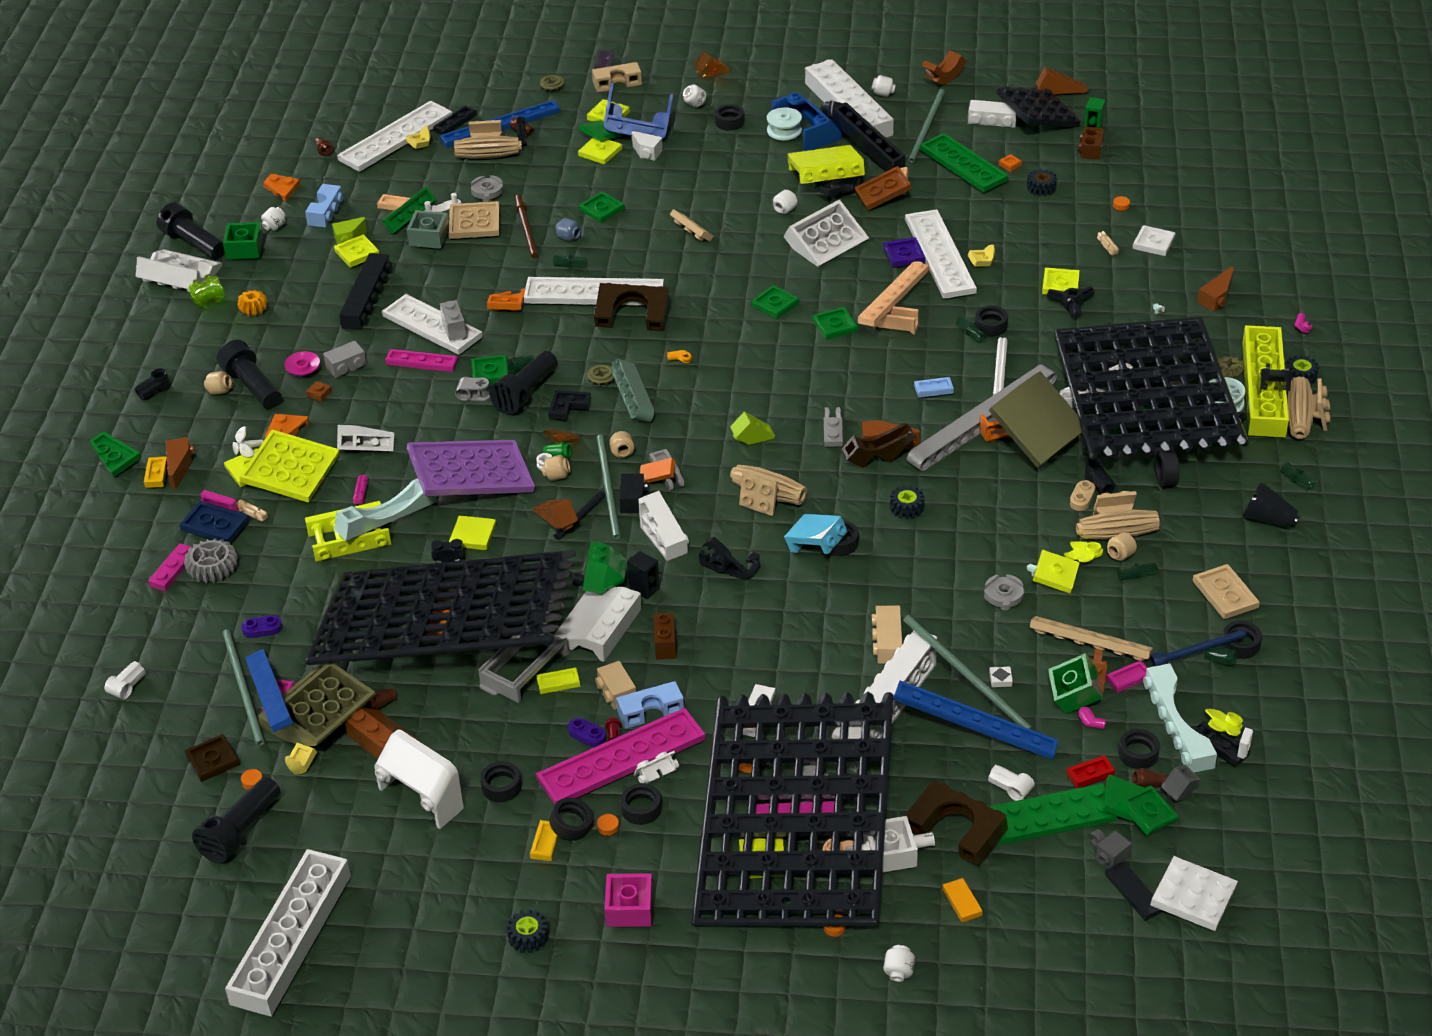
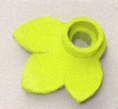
(1084, 551)
(1221, 722)

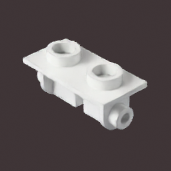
(648, 770)

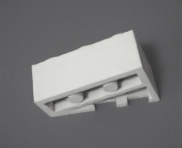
(661, 526)

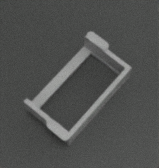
(496, 684)

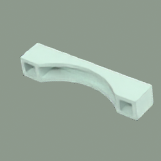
(356, 521)
(1194, 748)

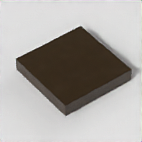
(212, 757)

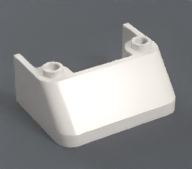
(422, 771)

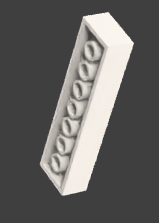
(834, 84)
(911, 665)
(288, 933)

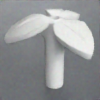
(243, 446)

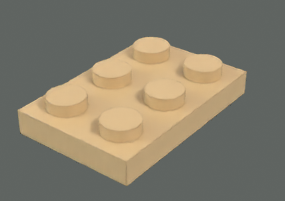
(1226, 591)

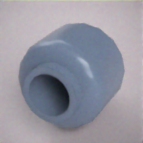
(568, 229)

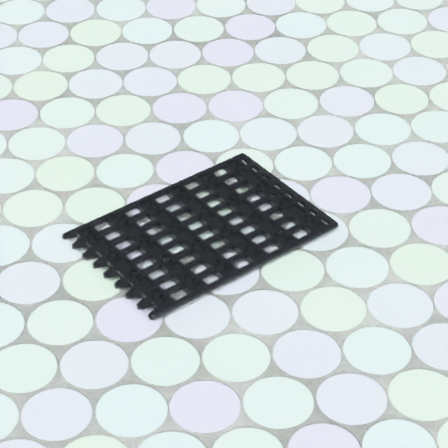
(1148, 332)
(426, 603)
(795, 824)

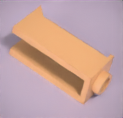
(900, 319)

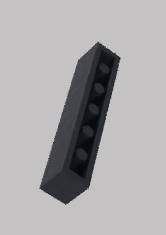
(868, 137)
(365, 291)

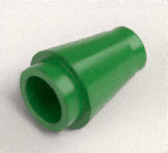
(558, 449)

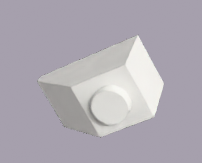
(647, 145)

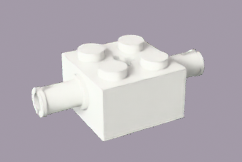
(899, 844)

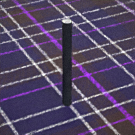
(582, 512)

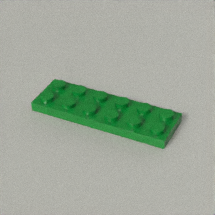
(964, 162)
(1054, 813)

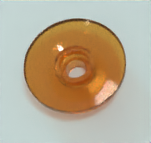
(561, 436)

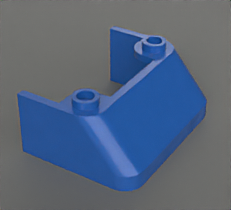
(617, 124)
(823, 129)

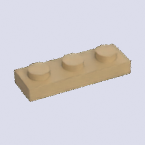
(691, 226)

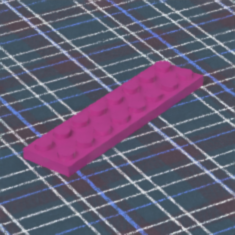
(619, 756)

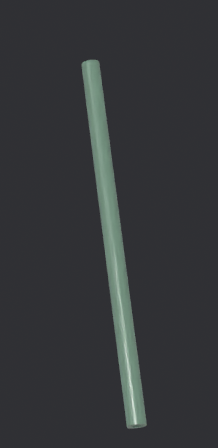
(921, 137)
(608, 487)
(966, 672)
(243, 688)

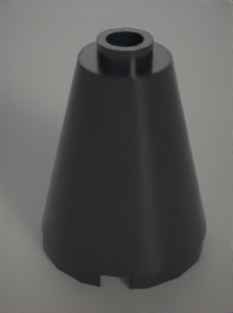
(1271, 508)

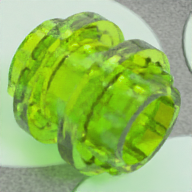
(206, 290)

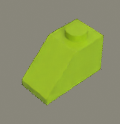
(349, 229)
(751, 430)

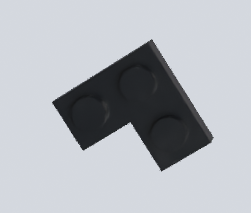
(564, 400)

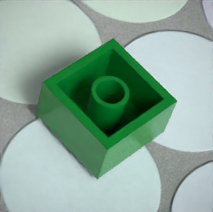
(243, 240)
(1075, 683)

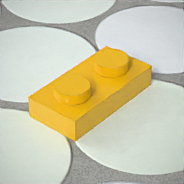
(155, 472)

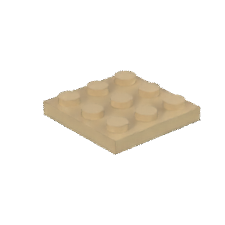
(474, 220)

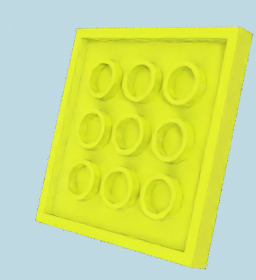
(289, 465)

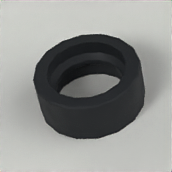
(729, 123)
(992, 312)
(1167, 468)
(850, 545)
(1253, 632)
(1139, 760)
(497, 769)
(638, 791)
(567, 831)

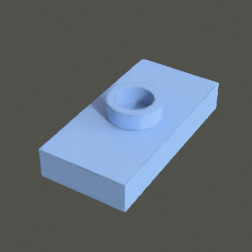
(933, 387)

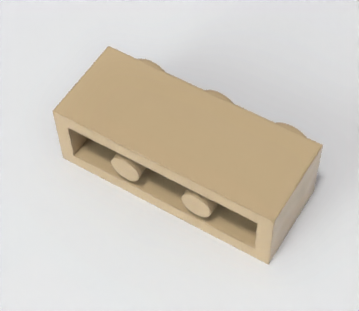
(887, 632)

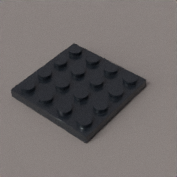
(1038, 107)

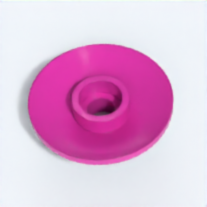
(302, 363)

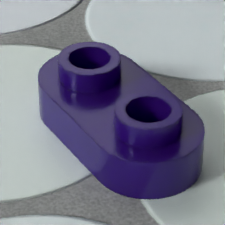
(261, 626)
(586, 732)

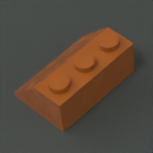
(371, 729)

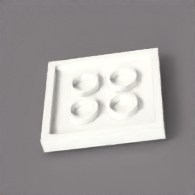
(1194, 893)

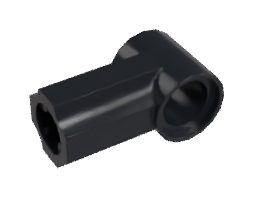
(827, 107)
(158, 382)
(1098, 476)

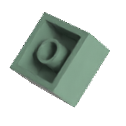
(428, 229)

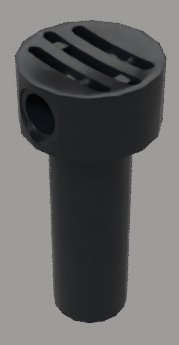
(178, 222)
(239, 362)
(512, 391)
(219, 836)

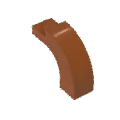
(947, 70)

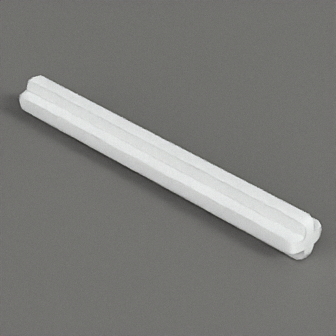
(1000, 365)

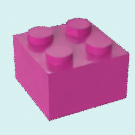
(628, 900)

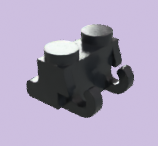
(1268, 374)
(447, 551)

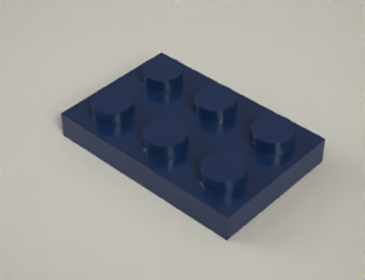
(214, 522)

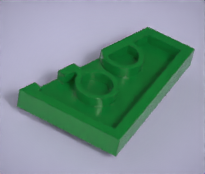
(114, 453)

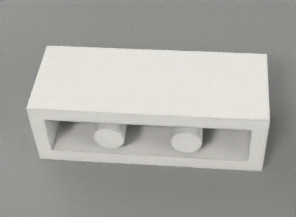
(991, 114)

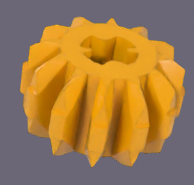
(252, 303)

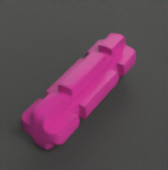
(360, 489)

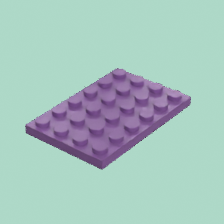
(470, 467)

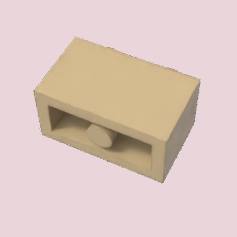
(614, 682)

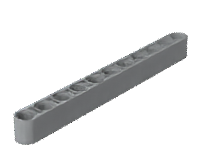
(965, 427)

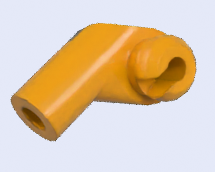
(681, 355)

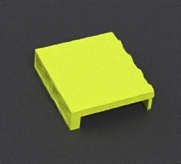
(826, 164)

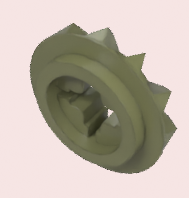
(556, 83)
(1235, 369)
(604, 370)

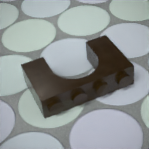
(613, 295)
(941, 801)

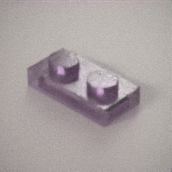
(604, 58)

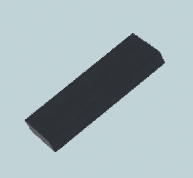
(455, 120)
(1133, 890)

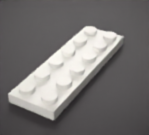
(428, 323)

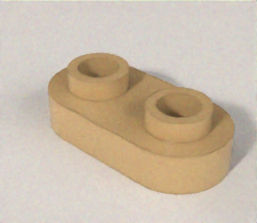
(1082, 495)

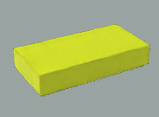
(558, 680)

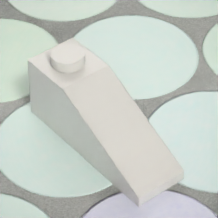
(363, 438)

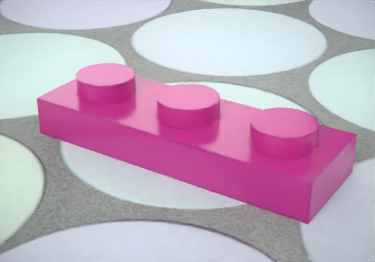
(170, 569)

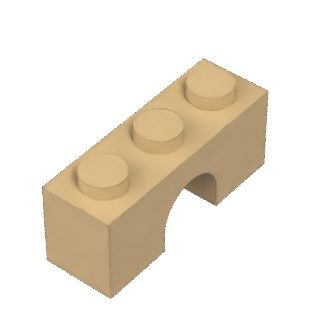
(626, 73)

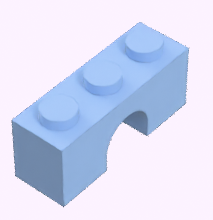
(329, 199)
(663, 697)

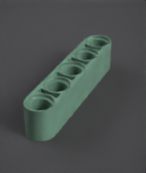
(632, 390)

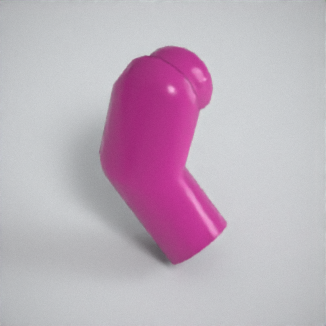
(1301, 324)
(1089, 719)

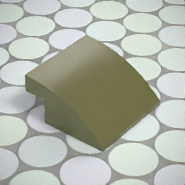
(1037, 419)
(320, 704)

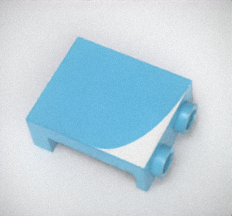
(816, 530)

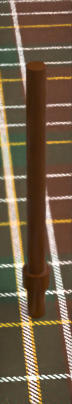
(521, 207)

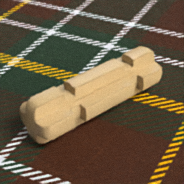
(1107, 243)
(252, 510)

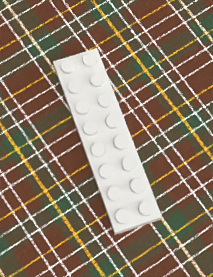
(392, 136)
(940, 254)
(575, 290)

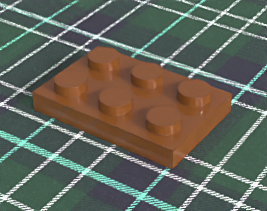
(883, 188)

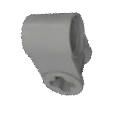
(472, 389)

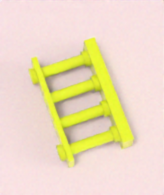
(325, 523)

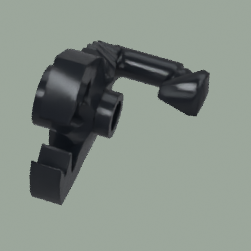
(836, 186)
(724, 561)

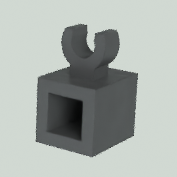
(1181, 783)
(1110, 849)

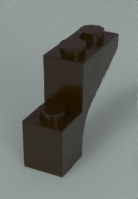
(886, 445)

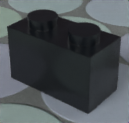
(631, 489)
(643, 574)

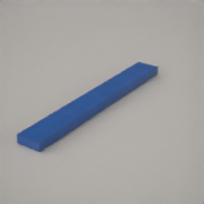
(530, 114)
(268, 691)
(976, 719)

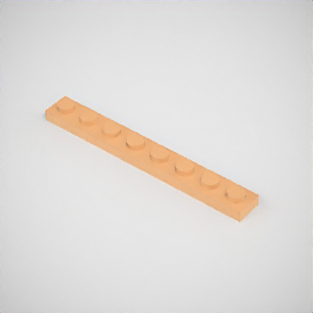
(893, 294)

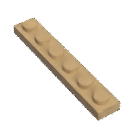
(1085, 636)

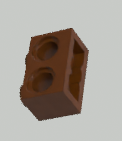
(1091, 143)
(664, 636)

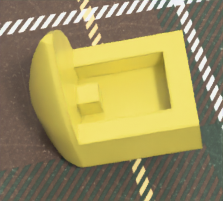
(420, 139)
(982, 257)
(300, 758)

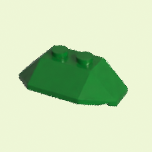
(603, 568)

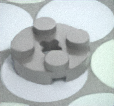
(487, 188)
(1001, 599)

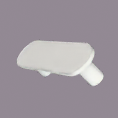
(444, 206)

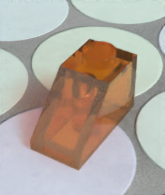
(710, 66)

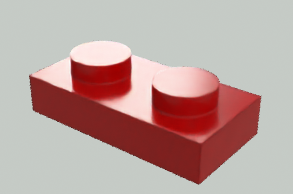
(1090, 771)

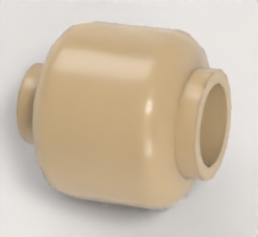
(218, 383)
(622, 444)
(556, 468)
(1121, 546)

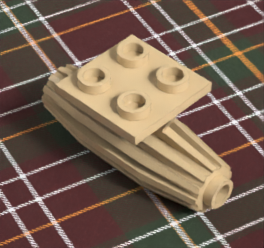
(486, 142)
(1305, 406)
(763, 488)
(1115, 515)

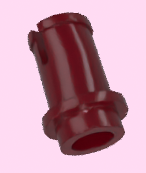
(613, 726)

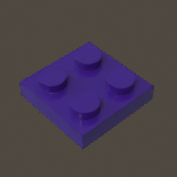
(903, 252)

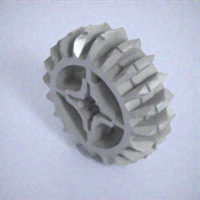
(210, 560)

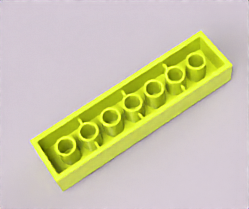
(1268, 407)

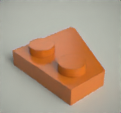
(281, 185)
(506, 301)
(287, 423)

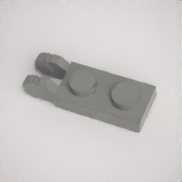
(833, 429)
(664, 454)

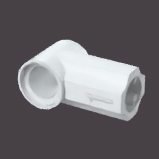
(123, 684)
(1016, 785)

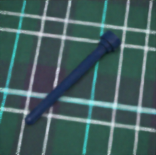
(1161, 659)

